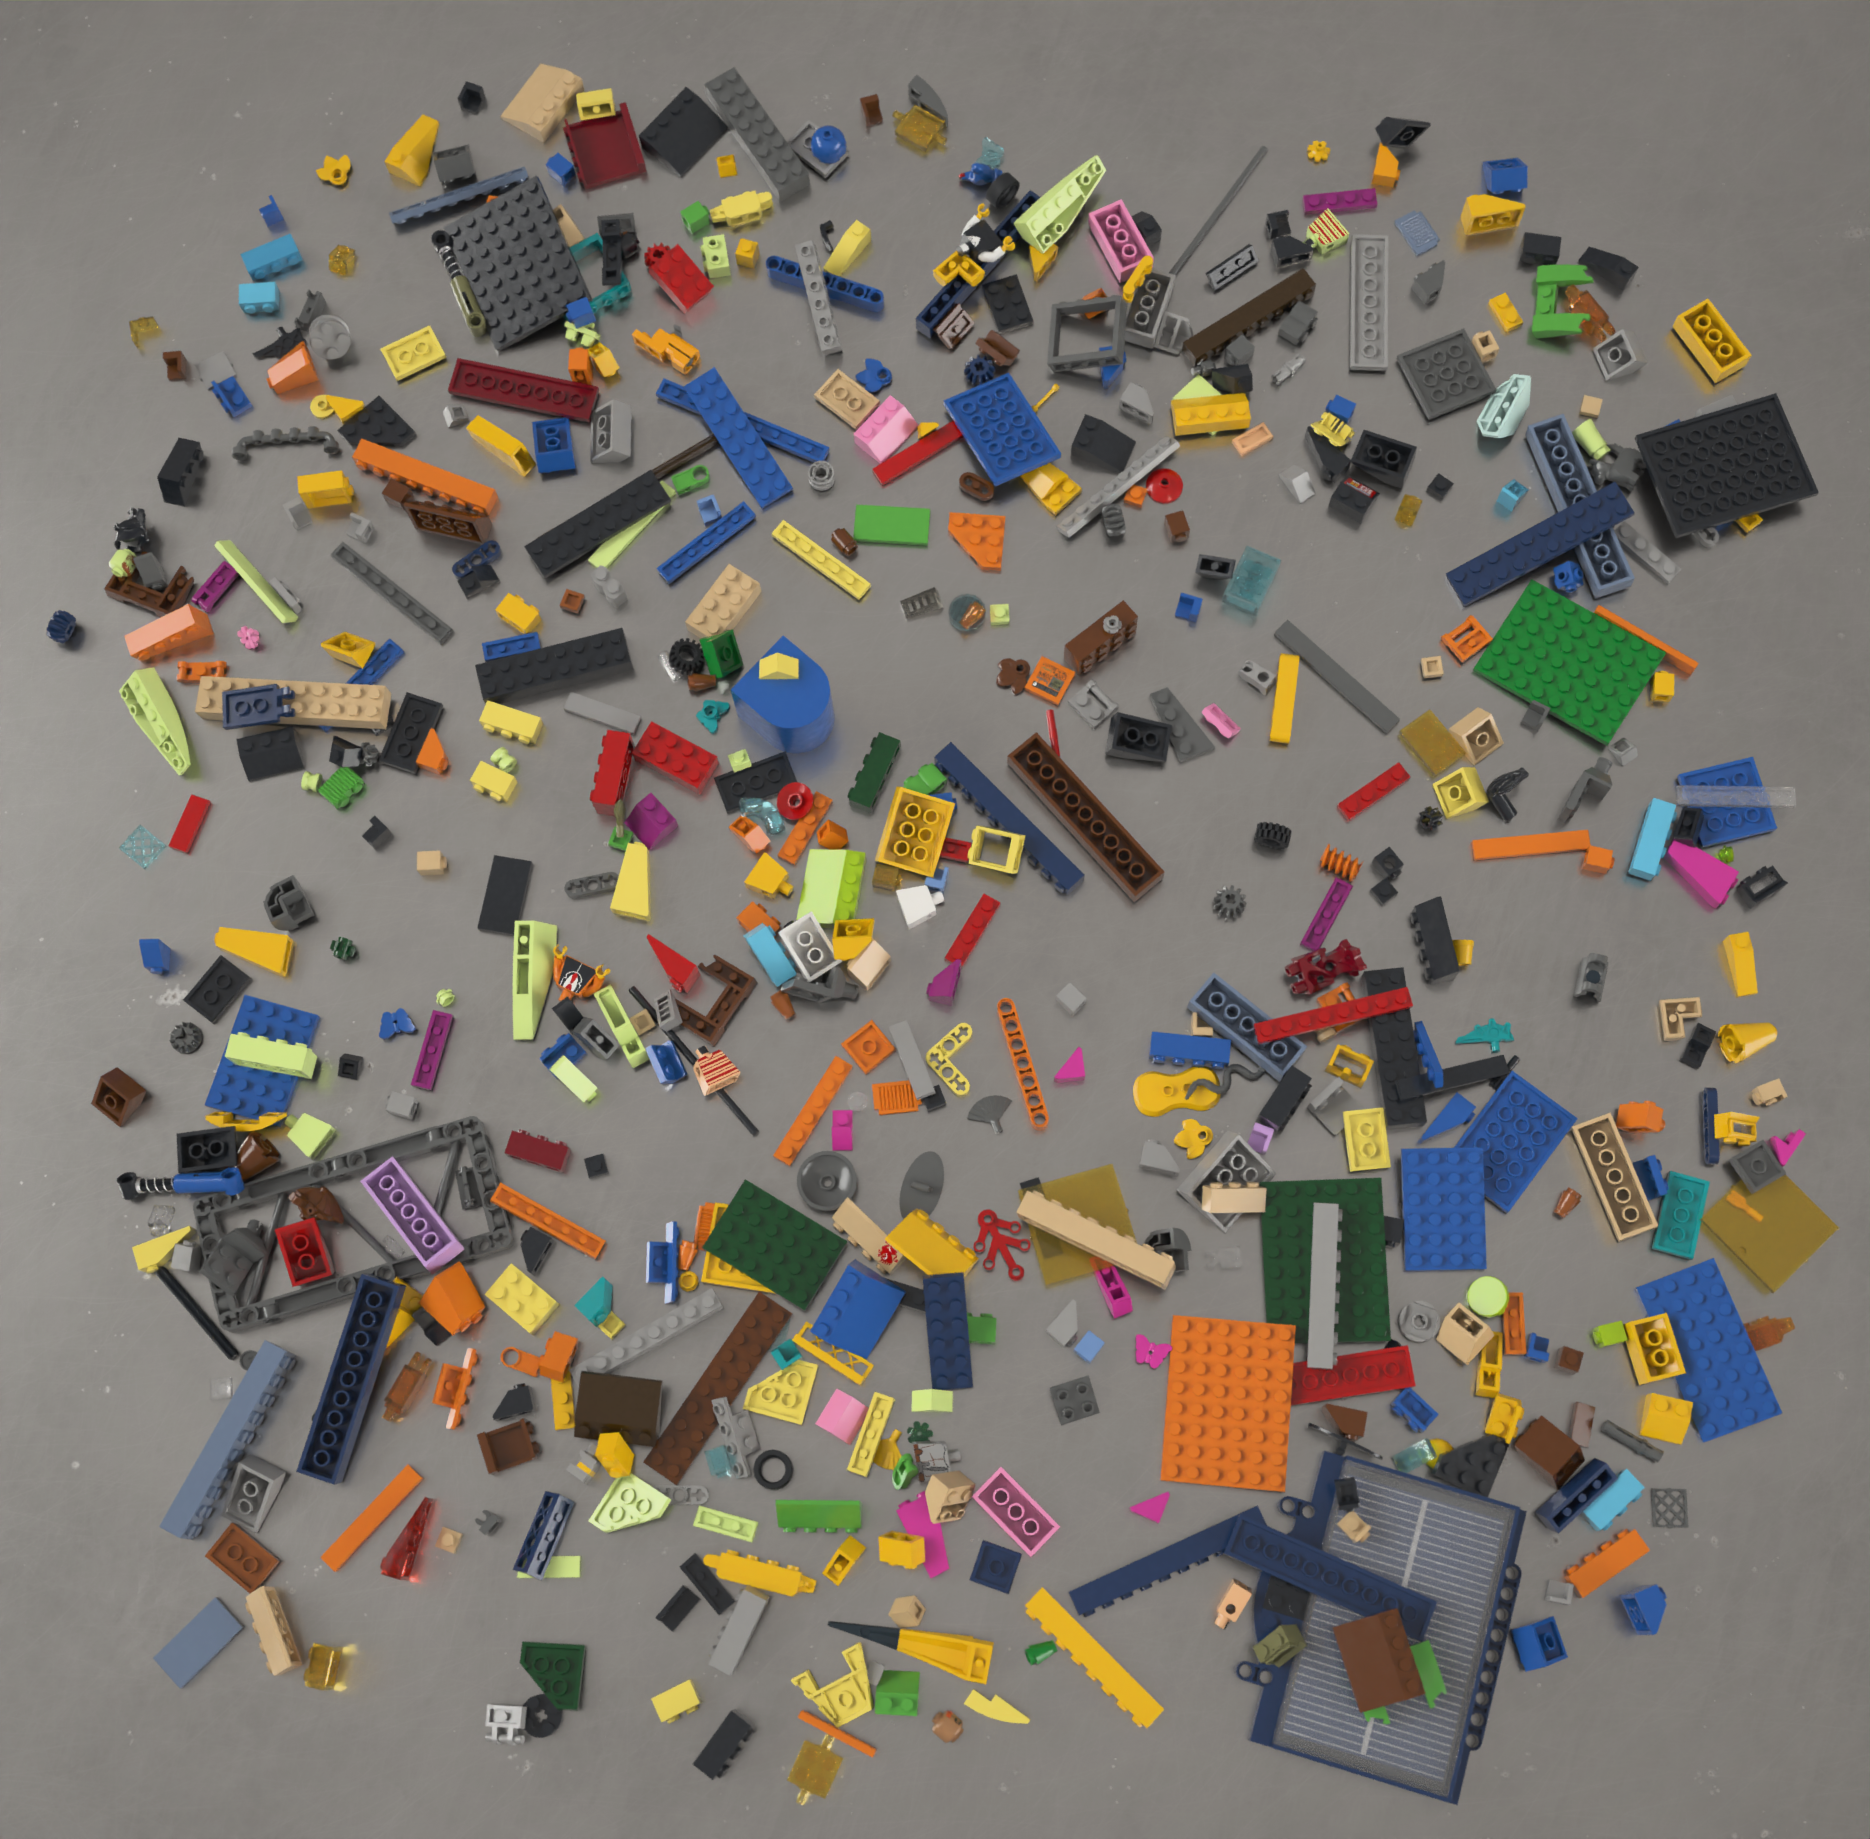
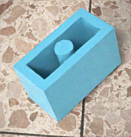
(259, 297)

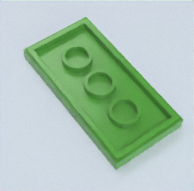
(891, 525)

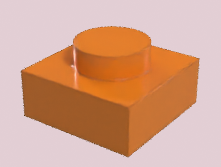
(1135, 496)

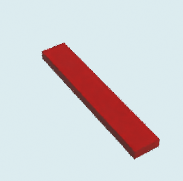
(917, 453)

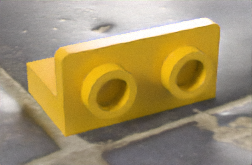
(1504, 1417)

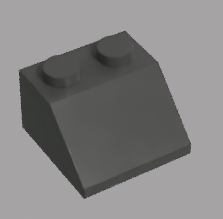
(454, 163)

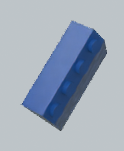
(858, 1310)

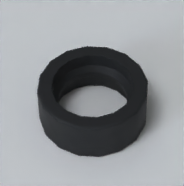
(1002, 190)
(788, 1469)

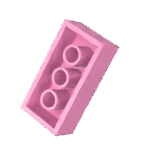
(1118, 238)
(1015, 1512)

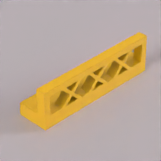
(829, 1360)

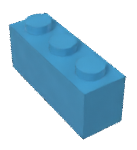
(271, 257)

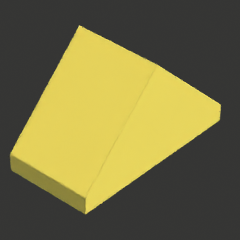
(779, 667)

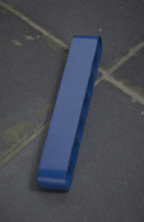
(834, 282)

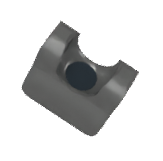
(1592, 975)

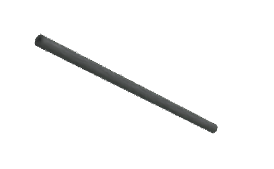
(1212, 219)

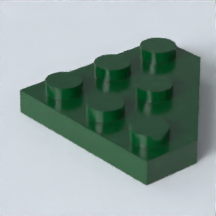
(556, 1671)

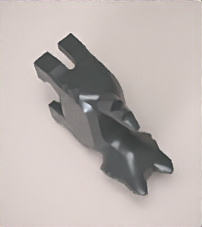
(1621, 470)

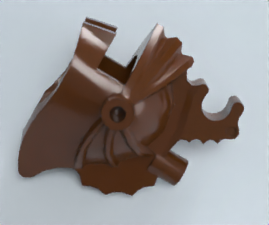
(317, 1203)

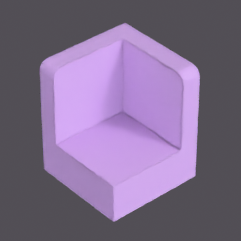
(1260, 1138)

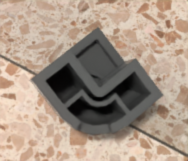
(287, 904)
(1172, 1242)

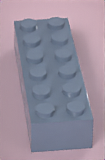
(1234, 1019)

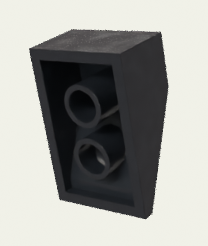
(1102, 444)
(1384, 458)
(1138, 738)
(207, 1150)

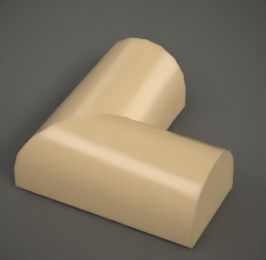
(1673, 1013)

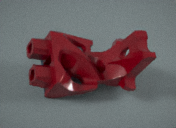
(1344, 959)

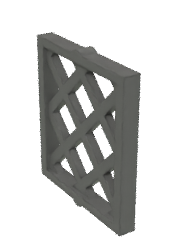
(1669, 1508)

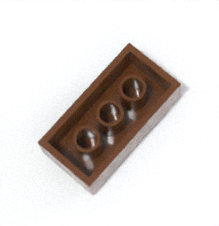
(1095, 642)

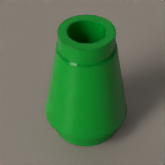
(1039, 1652)

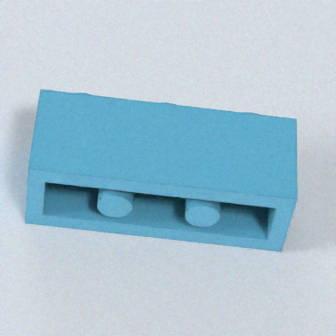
(770, 954)
(1613, 1501)

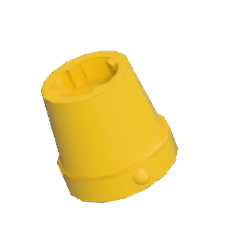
(1463, 951)

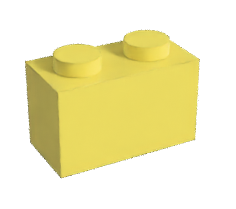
(595, 104)
(493, 781)
(677, 1700)

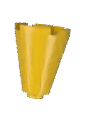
(1745, 1039)

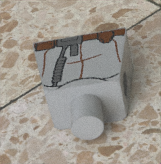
(933, 1458)

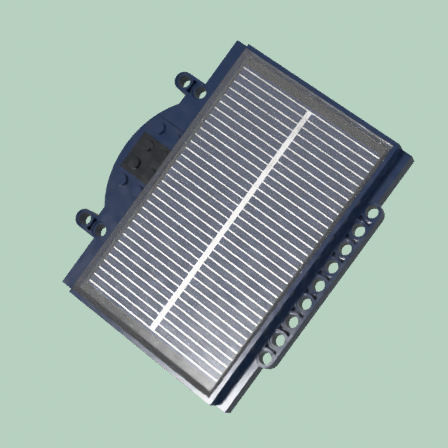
(1426, 1540)

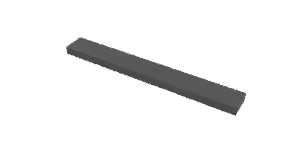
(392, 593)
(1337, 676)

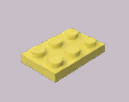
(413, 353)
(1366, 1139)

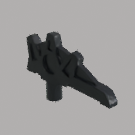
(282, 345)

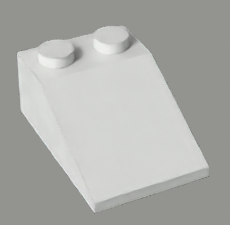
(809, 947)

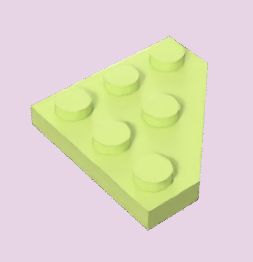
(628, 1504)

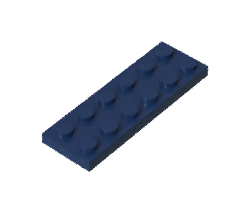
(947, 1331)

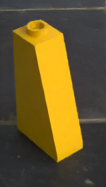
(501, 445)
(258, 948)

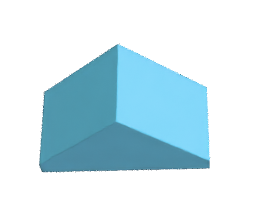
(1512, 494)

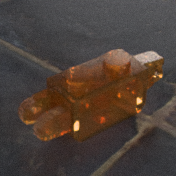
(1584, 303)
(1768, 1331)
(405, 1387)

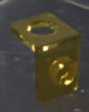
(140, 325)

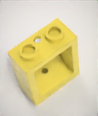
(1014, 852)

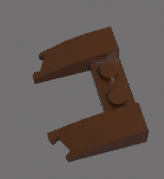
(128, 590)
(737, 985)

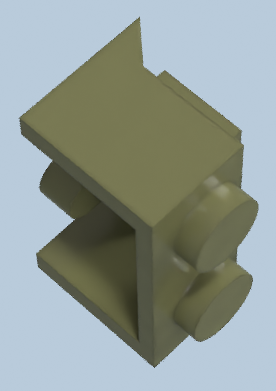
(1280, 1645)

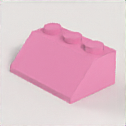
(885, 430)

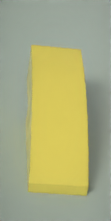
(995, 1709)

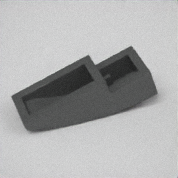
(927, 98)

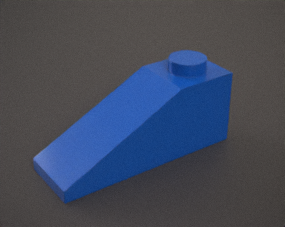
(1452, 1116)

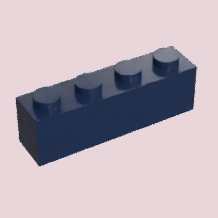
(1576, 1495)

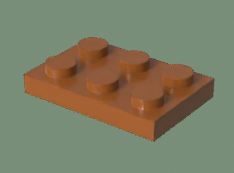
(242, 1558)

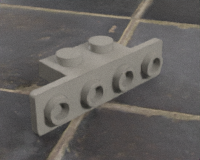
(737, 1435)

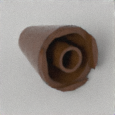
(255, 1155)

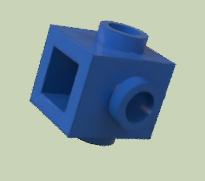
(1568, 576)

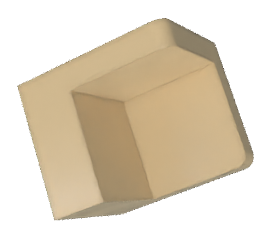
(1199, 1027)
(907, 1611)

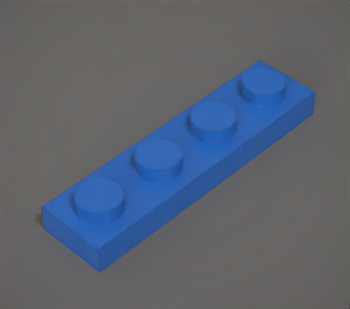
(1428, 1054)

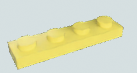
(870, 1434)

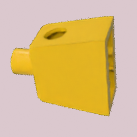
(768, 878)

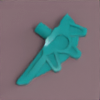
(1490, 1033)

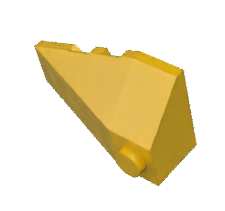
(412, 153)

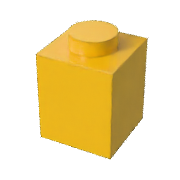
(747, 253)
(1662, 686)

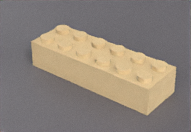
(1614, 1177)

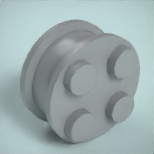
(329, 336)

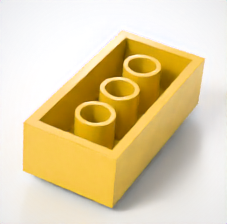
(1711, 340)

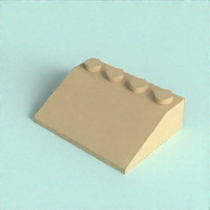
(543, 101)

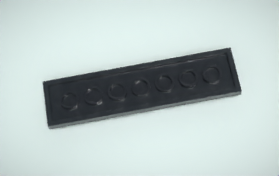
(597, 523)

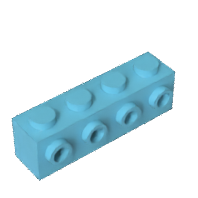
(1652, 839)

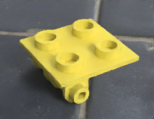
(1335, 437)

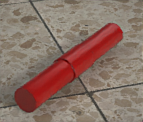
(1052, 731)

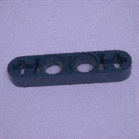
(1710, 1108)

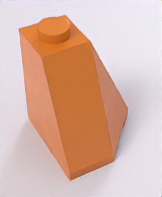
(292, 370)

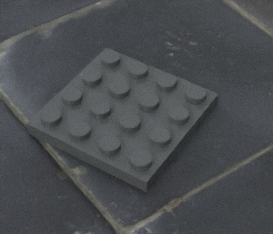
(1446, 374)

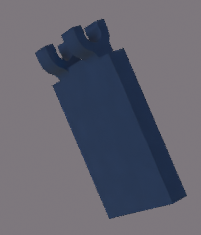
(255, 706)

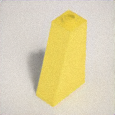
(633, 884)

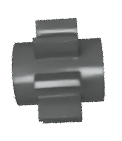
(369, 754)

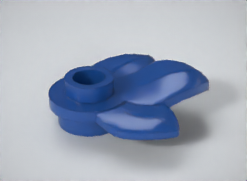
(871, 376)

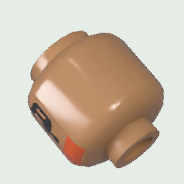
(947, 1726)

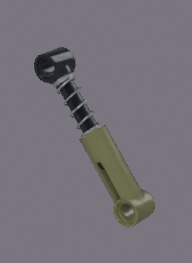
(459, 284)

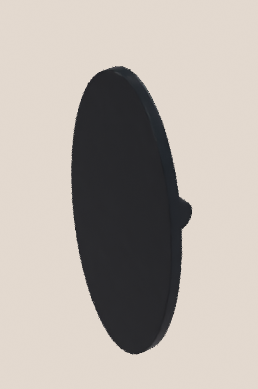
(1344, 1442)

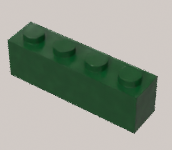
(874, 773)

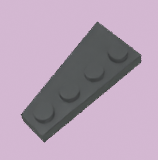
(1185, 736)

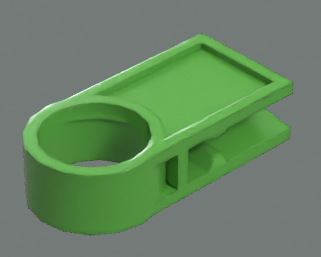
(685, 480)

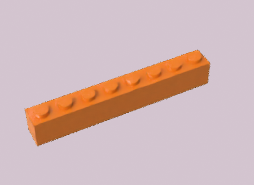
(425, 477)

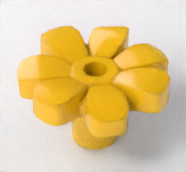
(1318, 151)

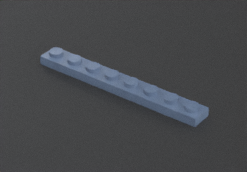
(467, 193)

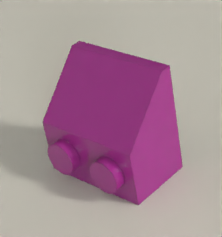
(650, 821)

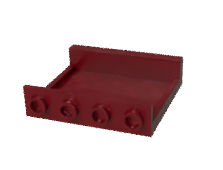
(605, 148)

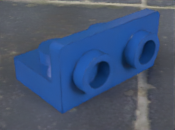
(232, 395)
(566, 1046)
(666, 1062)

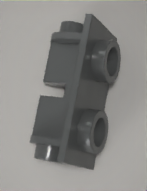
(468, 1188)

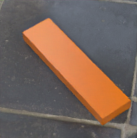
(837, 1733)

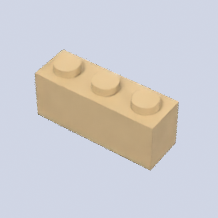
(1233, 1198)

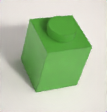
(695, 216)

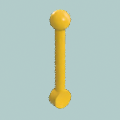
(1055, 388)

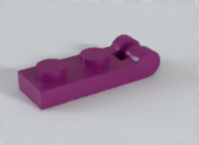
(215, 586)

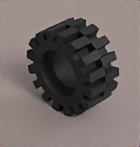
(681, 664)
(1272, 835)

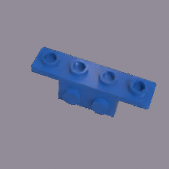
(662, 1262)

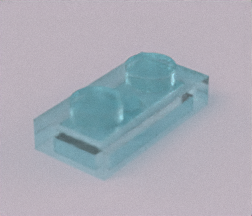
(1415, 1456)

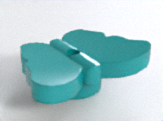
(710, 720)

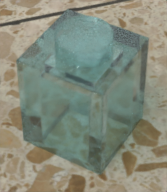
(718, 1461)

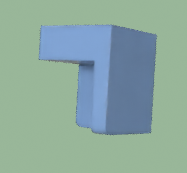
(709, 509)
(938, 881)
(1089, 1347)

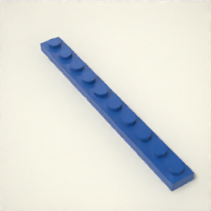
(767, 431)

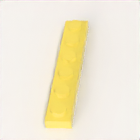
(821, 560)

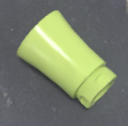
(1591, 440)

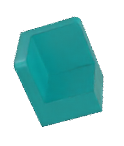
(786, 1354)

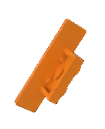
(452, 1387)

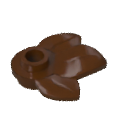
(1011, 676)

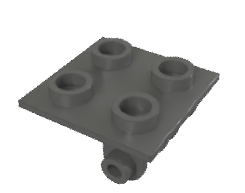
(1074, 1400)

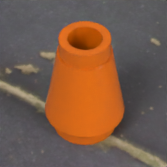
(687, 1252)

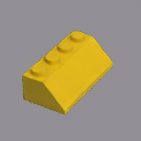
(1210, 414)

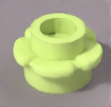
(444, 997)

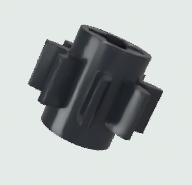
(1431, 818)

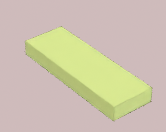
(725, 1524)
(559, 1567)

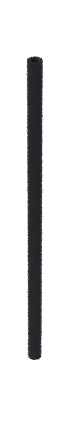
(692, 1059)

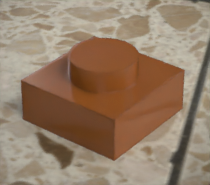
(572, 601)

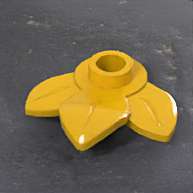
(334, 168)
(1190, 1138)

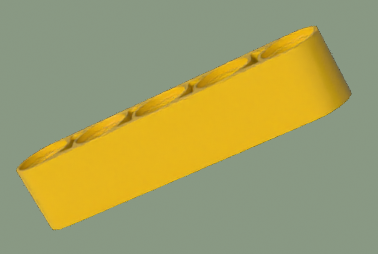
(1284, 698)

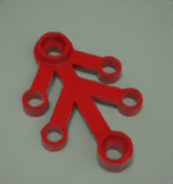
(1000, 1241)

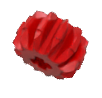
(655, 253)

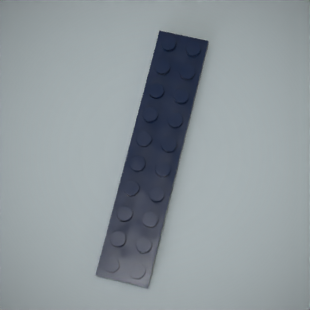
(1540, 544)
(1327, 1575)

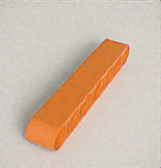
(1022, 1054)

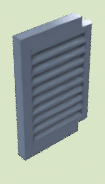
(1417, 232)

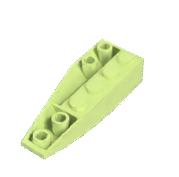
(1059, 206)
(157, 716)
(531, 974)

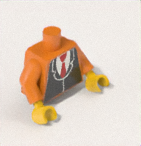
(576, 977)

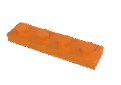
(805, 829)

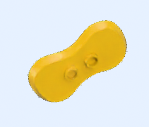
(1160, 1092)

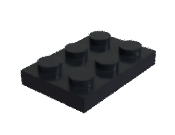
(1007, 304)

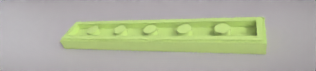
(616, 545)
(256, 581)

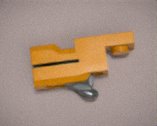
(669, 346)

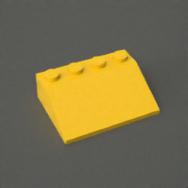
(914, 831)
(931, 1246)

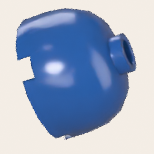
(828, 144)

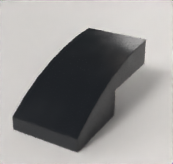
(1698, 1045)

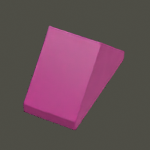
(1073, 1069)
(1152, 1508)

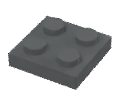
(1757, 1166)

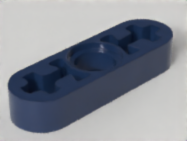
(477, 552)

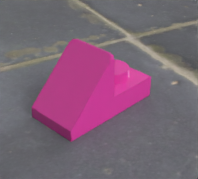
(842, 1130)
(1783, 1150)

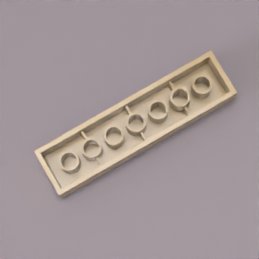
(1096, 1239)

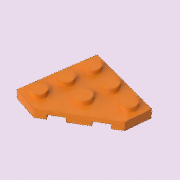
(980, 537)

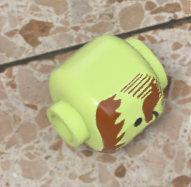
(123, 563)

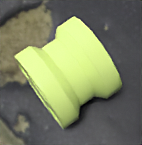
(311, 781)

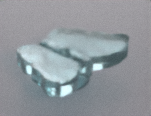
(990, 154)

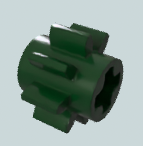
(342, 948)

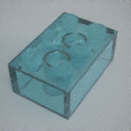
(1251, 580)

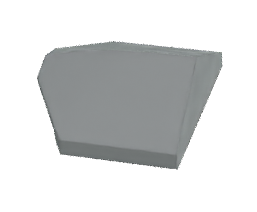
(1173, 332)

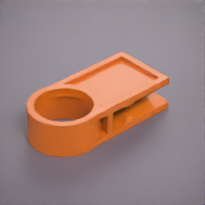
(526, 1362)

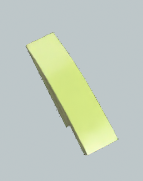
(621, 1026)

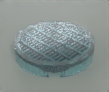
(958, 608)

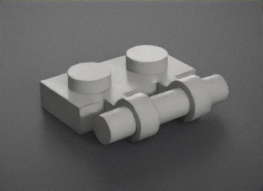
(507, 1717)

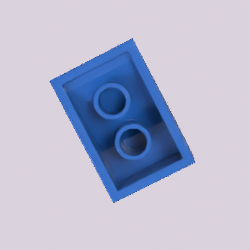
(553, 445)

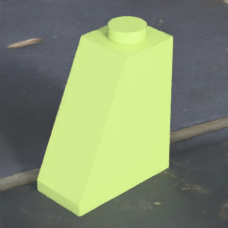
(574, 1079)

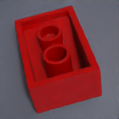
(678, 969)
(304, 1252)

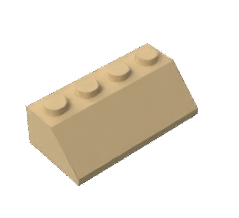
(273, 1630)

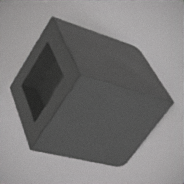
(1535, 715)

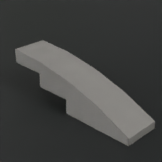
(912, 1060)

